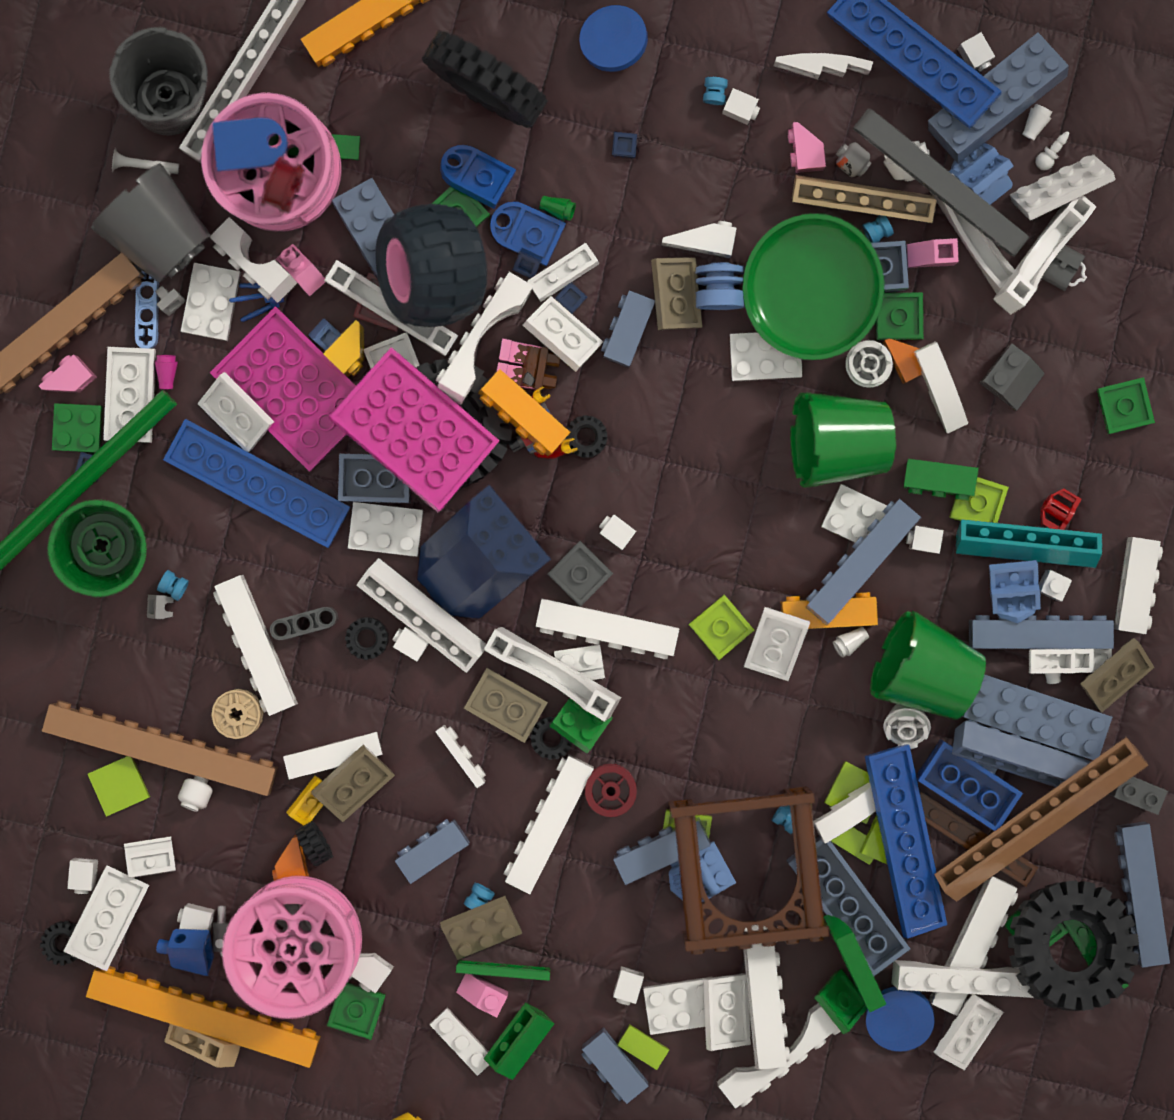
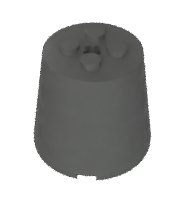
(158, 65)
(153, 225)

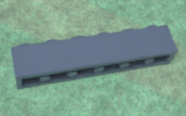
(862, 563)
(1042, 633)
(1015, 754)
(1142, 892)

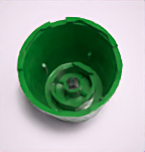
(840, 438)
(75, 553)
(927, 668)

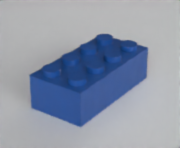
(968, 786)

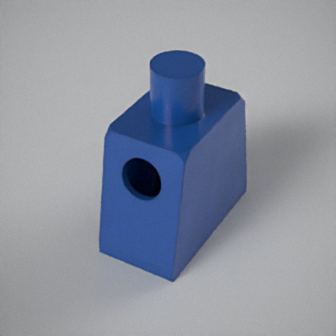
(188, 950)

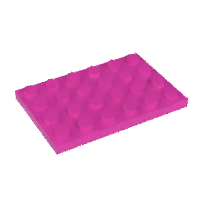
(291, 385)
(414, 429)

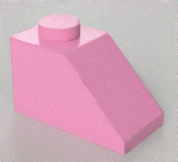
(482, 994)

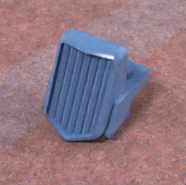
(984, 173)
(1014, 590)
(714, 873)

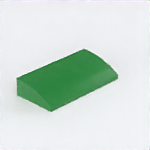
(855, 963)

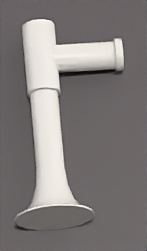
(122, 161)

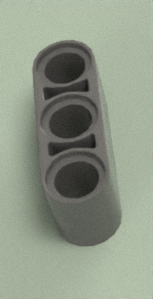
(293, 626)

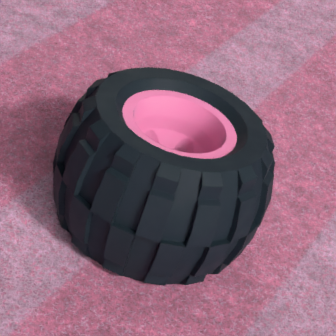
(431, 265)

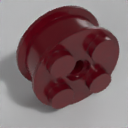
(282, 185)
(610, 776)

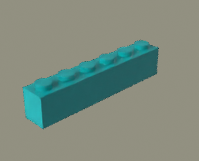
(1028, 543)

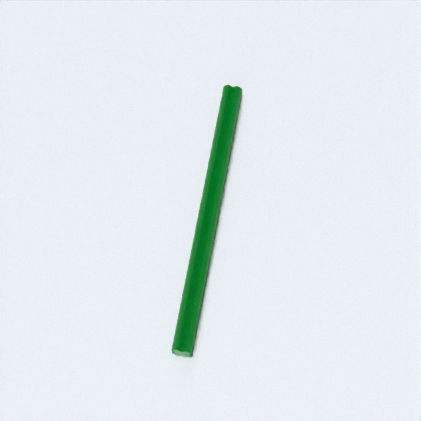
(85, 476)

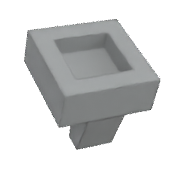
(169, 301)
(156, 607)

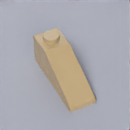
(207, 1048)

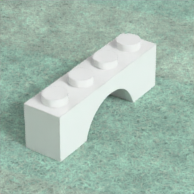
(234, 242)

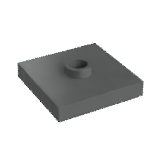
(580, 573)

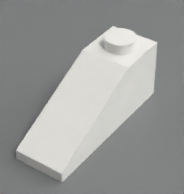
(708, 239)

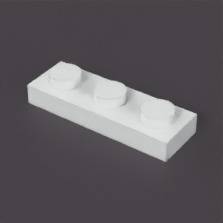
(563, 272)
(462, 755)
(461, 1040)

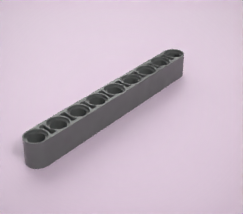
(940, 182)

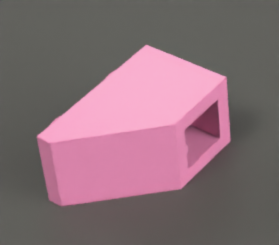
(807, 150)
(932, 253)
(301, 269)
(69, 377)

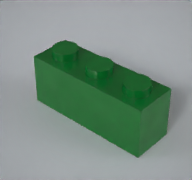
(940, 479)
(519, 1041)

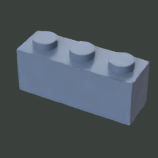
(627, 328)
(431, 850)
(614, 1066)

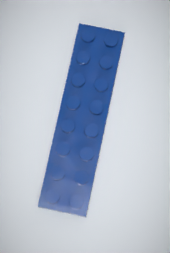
(917, 57)
(256, 483)
(906, 840)

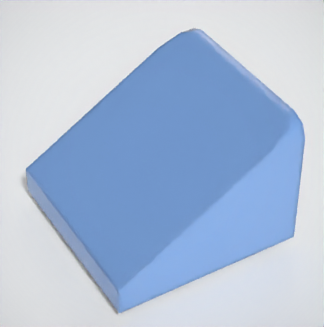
(324, 334)

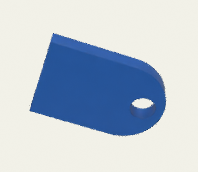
(246, 143)
(477, 174)
(527, 230)

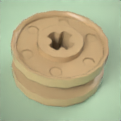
(232, 726)

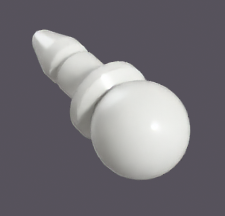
(1045, 159)

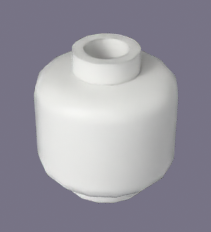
(195, 793)

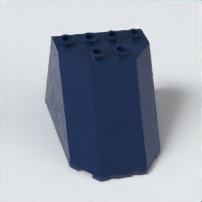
(478, 557)

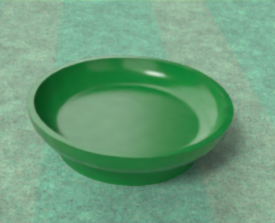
(813, 286)

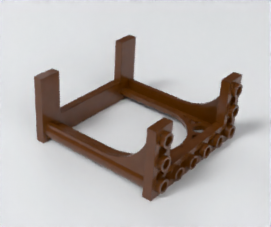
(811, 923)

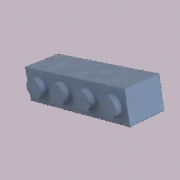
(653, 853)

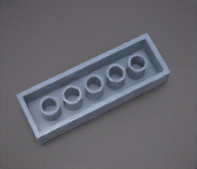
(1021, 78)
(1040, 717)
(851, 902)

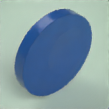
(613, 38)
(902, 1022)

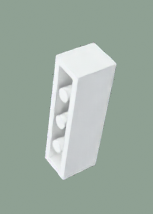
(1137, 585)

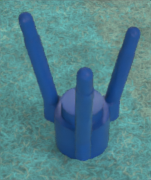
(273, 303)

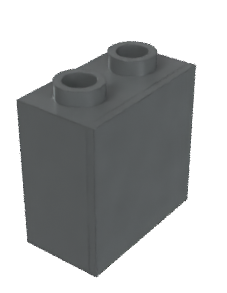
(1141, 794)

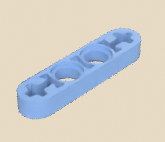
(141, 305)

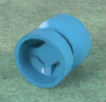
(715, 90)
(876, 230)
(172, 585)
(783, 817)
(479, 896)

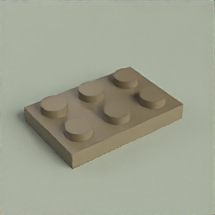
(676, 293)
(1117, 675)
(505, 705)
(352, 783)
(481, 927)

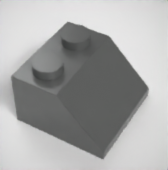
(1012, 376)

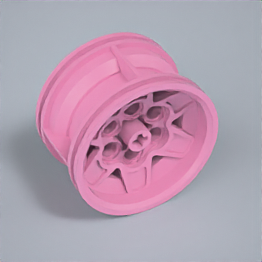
(313, 138)
(266, 988)

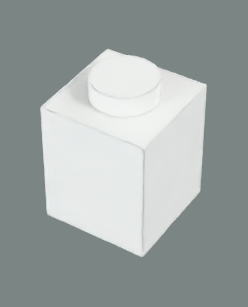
(976, 52)
(741, 107)
(616, 531)
(925, 539)
(1054, 585)
(410, 643)
(82, 875)
(195, 917)
(628, 986)

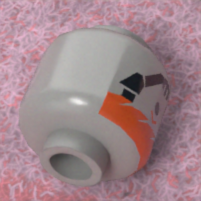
(853, 159)

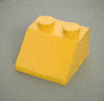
(348, 350)

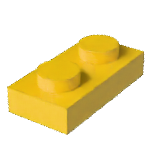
(306, 805)

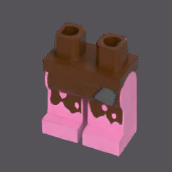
(534, 364)

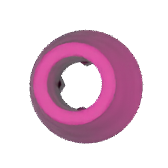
(166, 369)

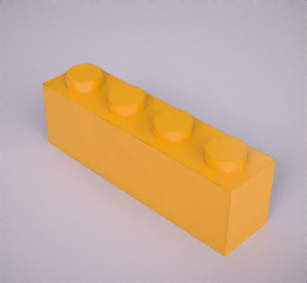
(523, 412)
(857, 612)

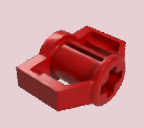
(1058, 509)

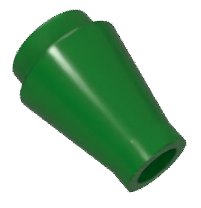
(558, 207)

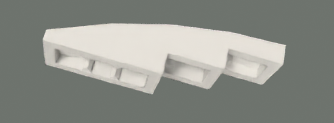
(813, 63)
(941, 387)
(1067, 660)
(329, 755)
(846, 813)

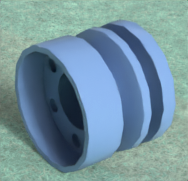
(720, 287)

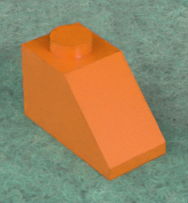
(903, 359)
(291, 861)

